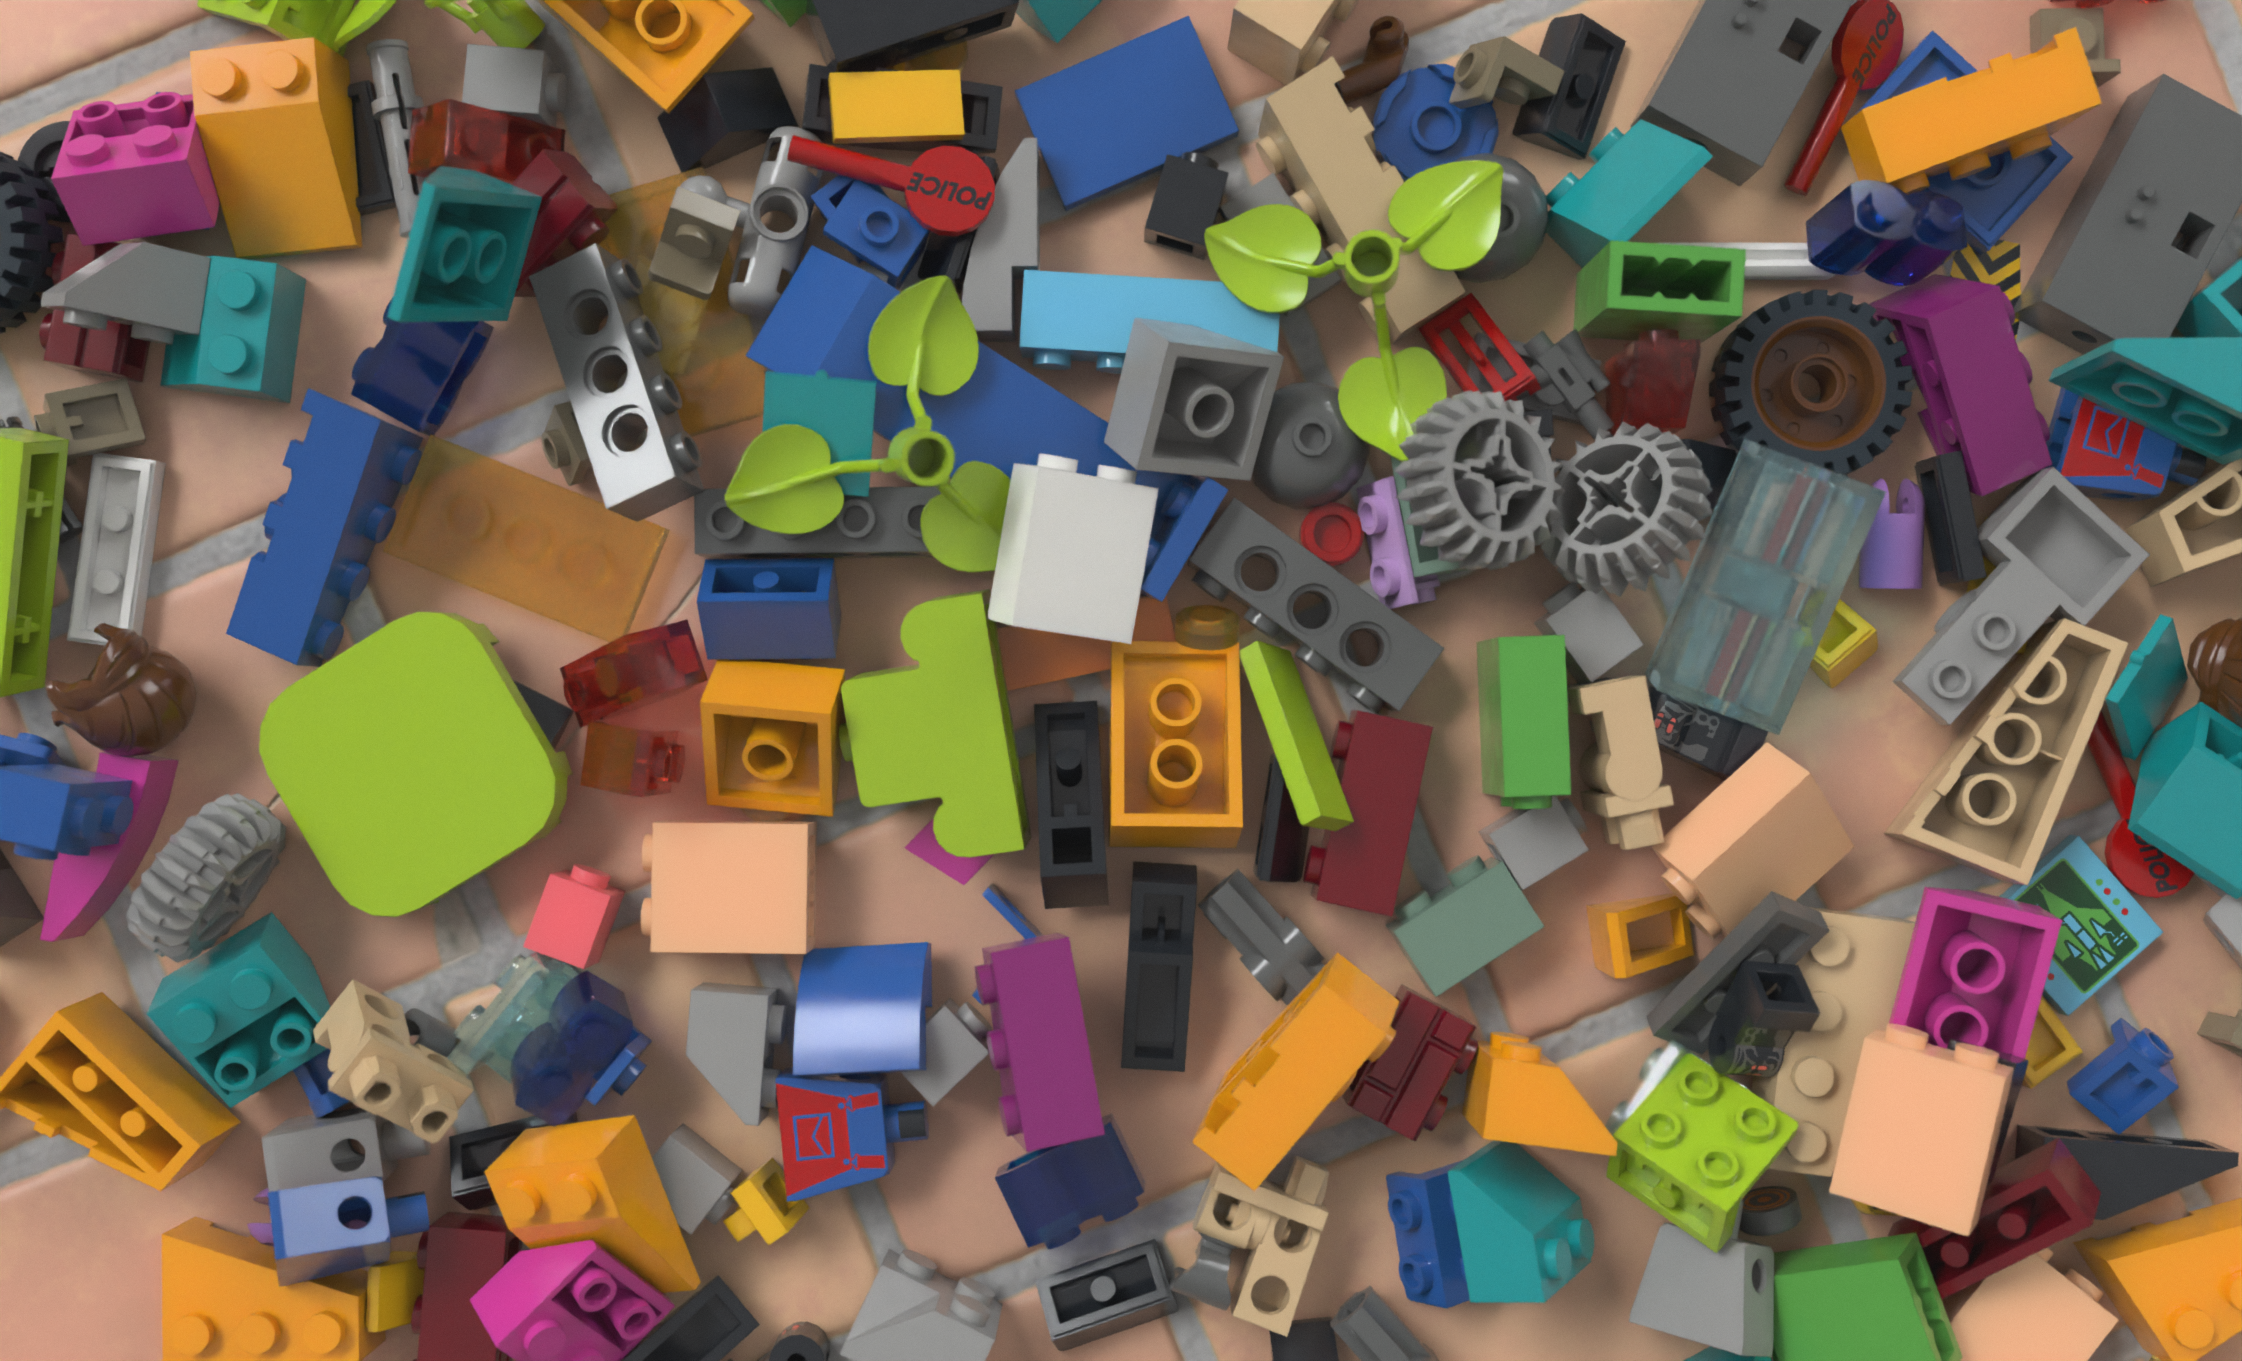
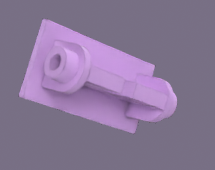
(1387, 544)

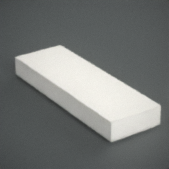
(116, 546)

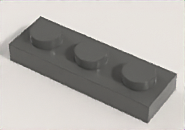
(1771, 933)

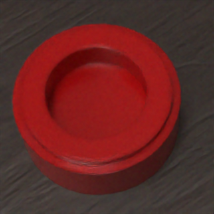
(1332, 533)

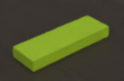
(1295, 737)

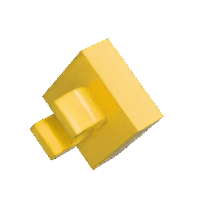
(764, 1205)

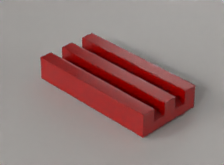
(1523, 378)

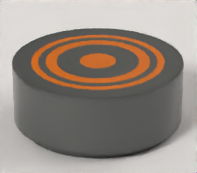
(1770, 1211)

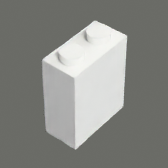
(1072, 550)

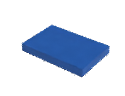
(1125, 112)
(1994, 195)

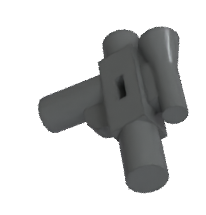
(1564, 377)

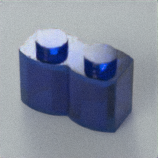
(1885, 233)
(419, 369)
(558, 1059)
(1070, 1183)

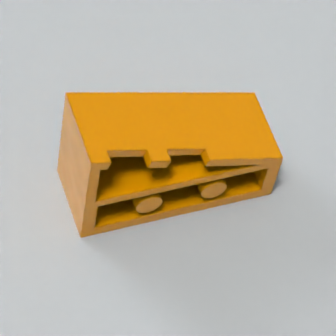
(1973, 117)

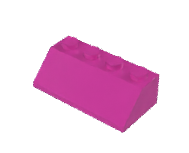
(1976, 969)

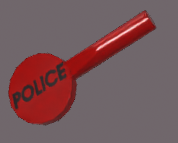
(1862, 58)
(943, 188)
(2134, 863)

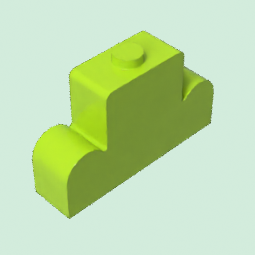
(29, 542)
(942, 729)

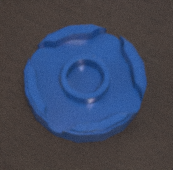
(1422, 129)

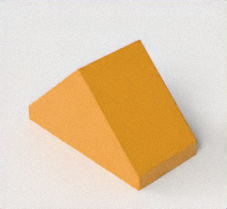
(1639, 934)

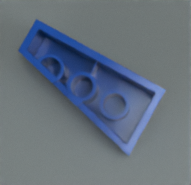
(323, 531)

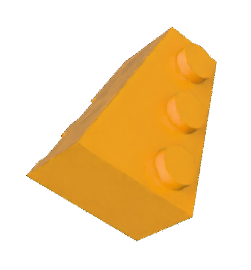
(1296, 1070)
(115, 1093)
(2175, 1280)
(228, 1304)

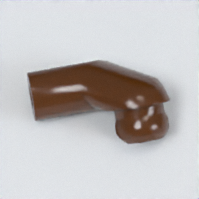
(1381, 61)

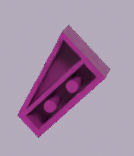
(1970, 377)
(1039, 1042)

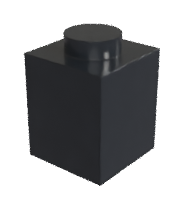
(1185, 203)

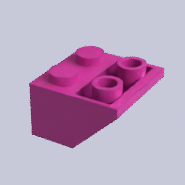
(135, 170)
(568, 1305)

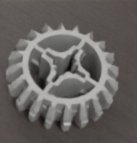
(1638, 473)
(1493, 474)
(206, 877)

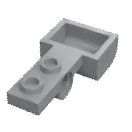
(2051, 560)

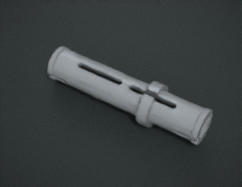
(389, 70)

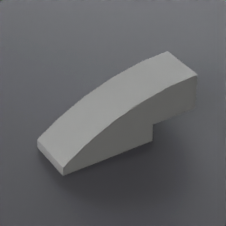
(1005, 247)

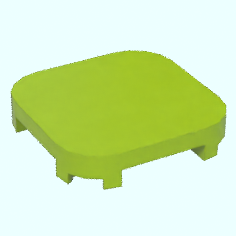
(412, 763)

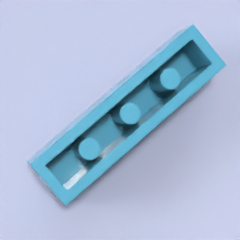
(1093, 315)

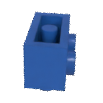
(773, 613)
(61, 809)

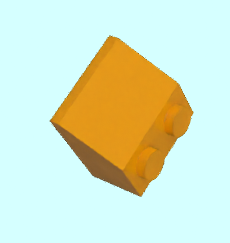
(773, 723)
(1528, 1099)

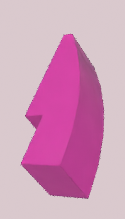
(89, 885)

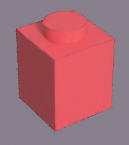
(575, 916)

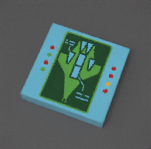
(2099, 925)

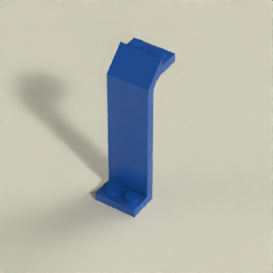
(992, 419)

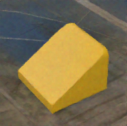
(1844, 645)
(393, 1291)

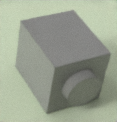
(515, 82)
(1593, 631)
(1536, 840)
(953, 1048)
(695, 1178)

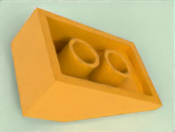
(655, 43)
(280, 145)
(1174, 746)
(594, 1186)

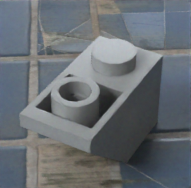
(138, 286)
(733, 1044)

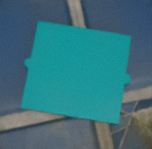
(834, 408)
(2147, 687)

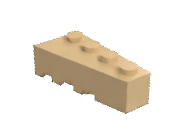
(2015, 758)

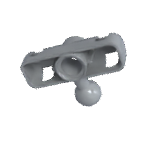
(778, 187)

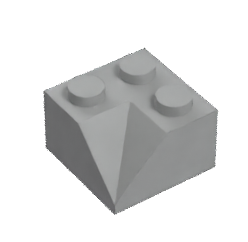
(1191, 401)
(922, 1315)

